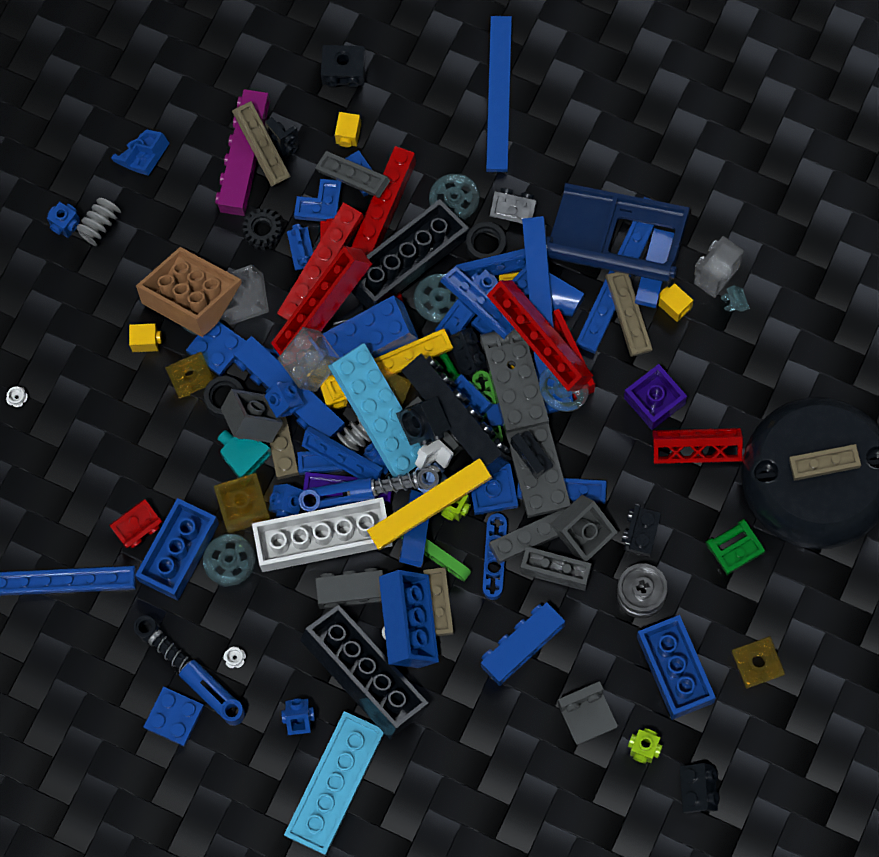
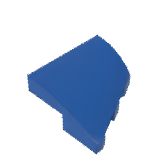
(143, 152)
(565, 296)

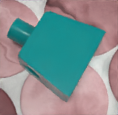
(243, 455)

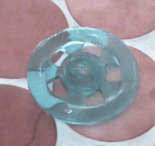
(459, 181)
(421, 298)
(565, 404)
(227, 578)

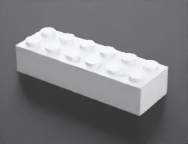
(317, 534)

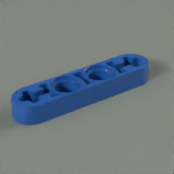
(489, 557)

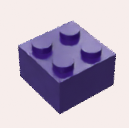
(655, 397)

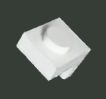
(434, 452)

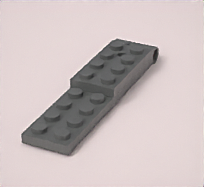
(522, 411)

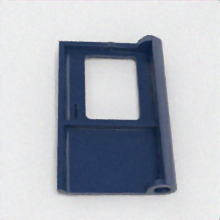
(588, 223)

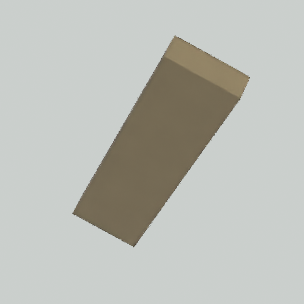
(261, 143)
(628, 313)

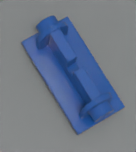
(300, 246)

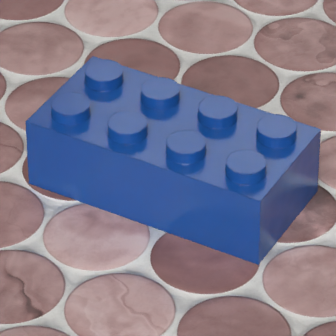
(379, 327)
(177, 549)
(408, 619)
(676, 667)

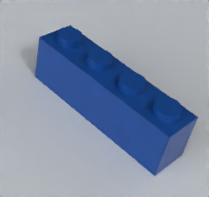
(522, 643)

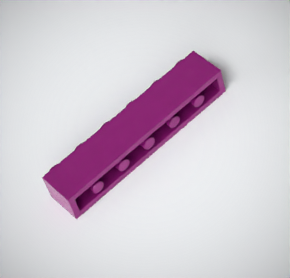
(240, 160)

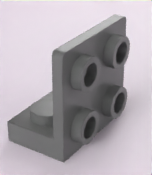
(587, 713)

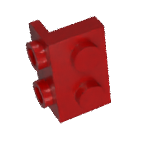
(135, 524)

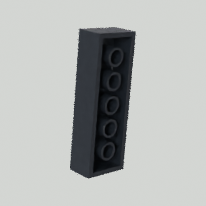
(410, 253)
(463, 419)
(364, 671)

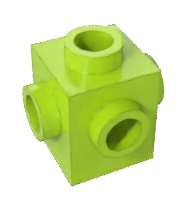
(456, 513)
(645, 754)

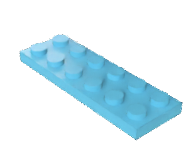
(375, 408)
(334, 783)

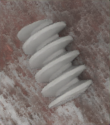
(97, 219)
(354, 437)

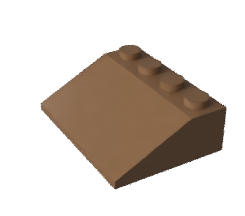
(189, 291)

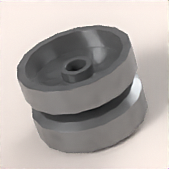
(646, 578)

